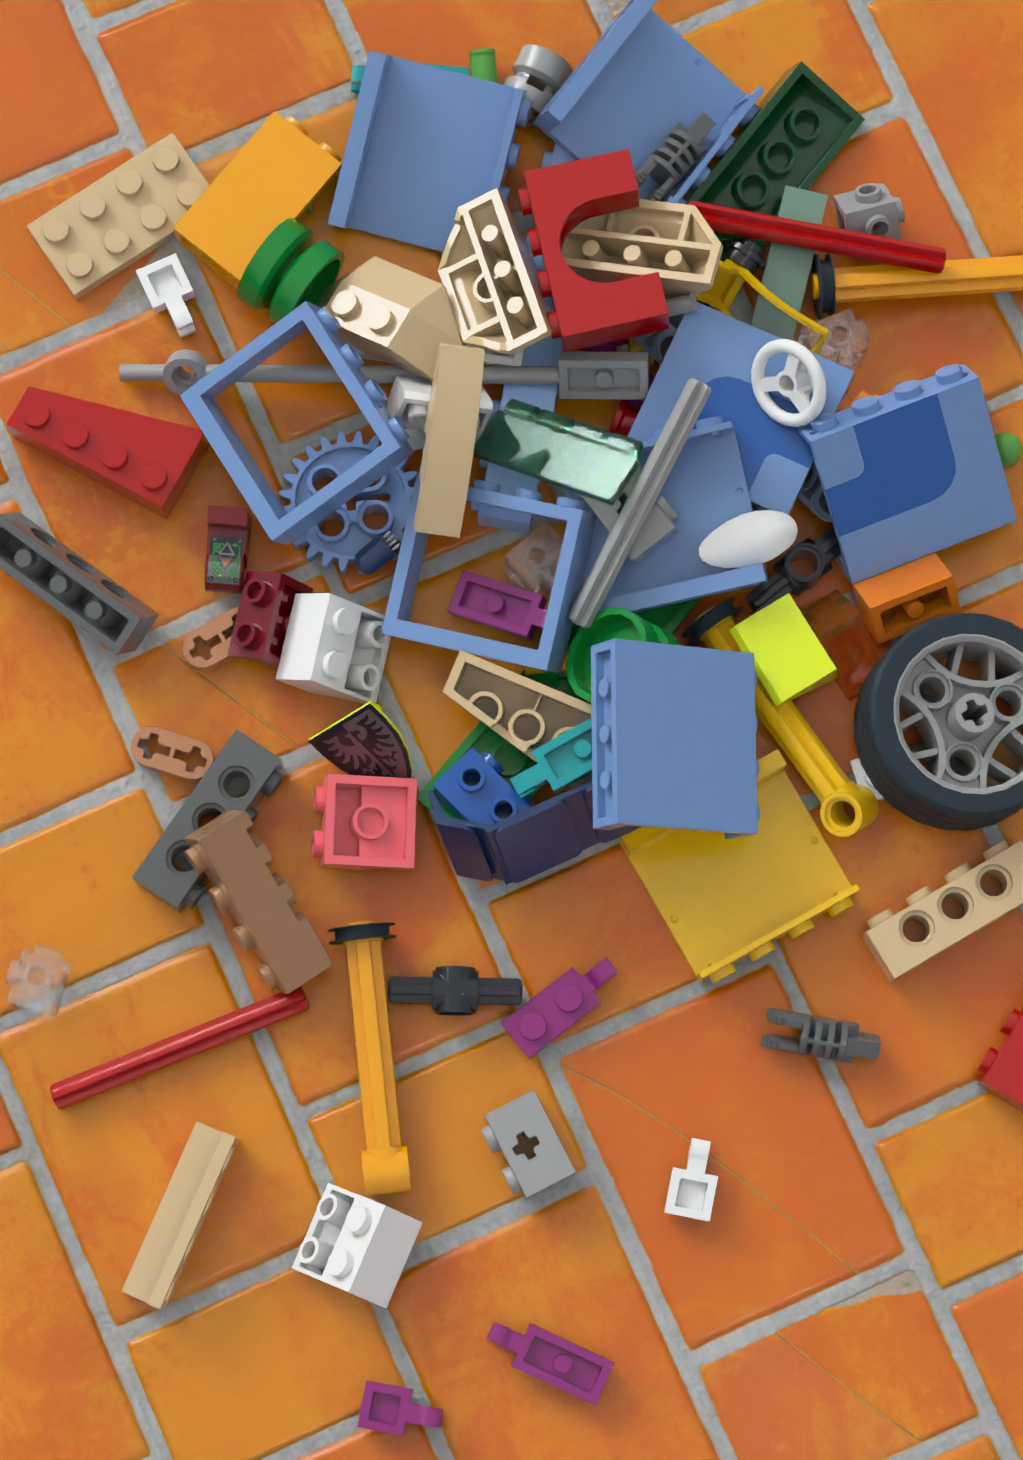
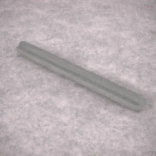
(639, 503)

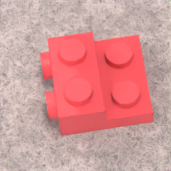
(365, 822)

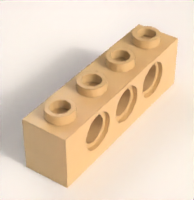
(899, 955)

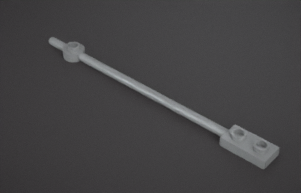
(578, 374)

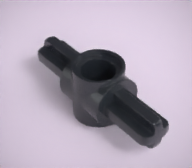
(786, 581)
(455, 990)

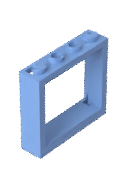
(368, 395)
(564, 592)

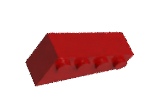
(117, 448)

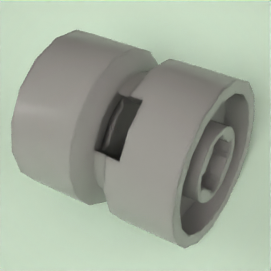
(540, 74)

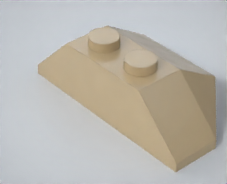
(647, 241)
(493, 279)
(393, 315)

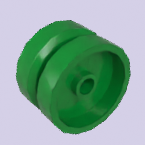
(289, 270)
(607, 625)

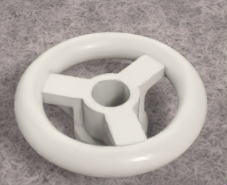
(798, 379)

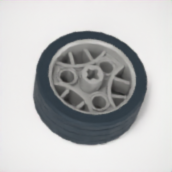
(957, 725)

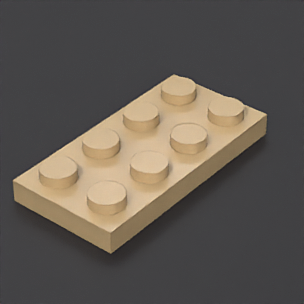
(119, 216)

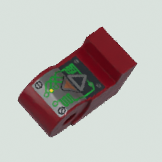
(227, 548)

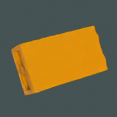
(258, 190)

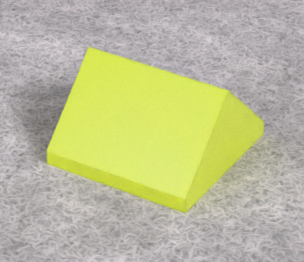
(785, 650)

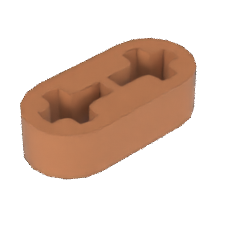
(209, 633)
(176, 744)

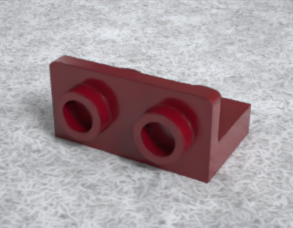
(264, 617)

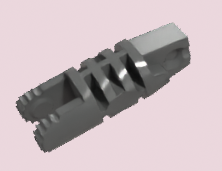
(675, 156)
(821, 1037)

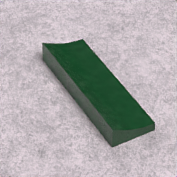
(784, 144)

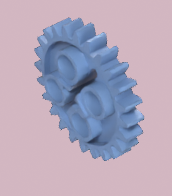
(332, 462)

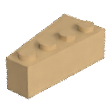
(514, 705)

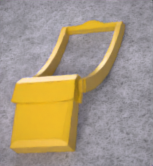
(729, 281)

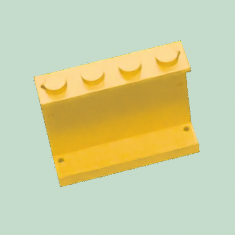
(742, 892)

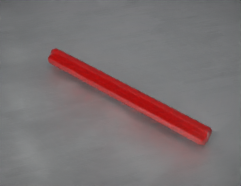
(822, 238)
(178, 1048)

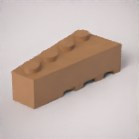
(257, 901)

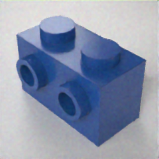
(478, 791)

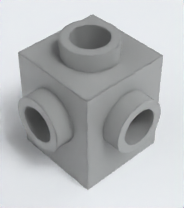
(870, 211)

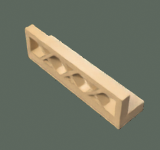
(180, 1215)

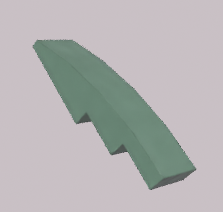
(788, 265)

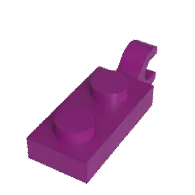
(498, 605)
(557, 1008)
(555, 1360)

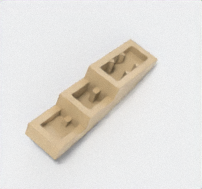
(449, 440)

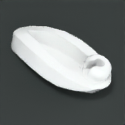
(749, 539)

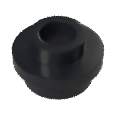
(745, 254)

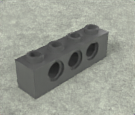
(72, 585)
(237, 759)

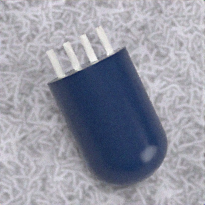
(376, 554)

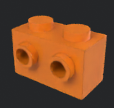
(906, 597)

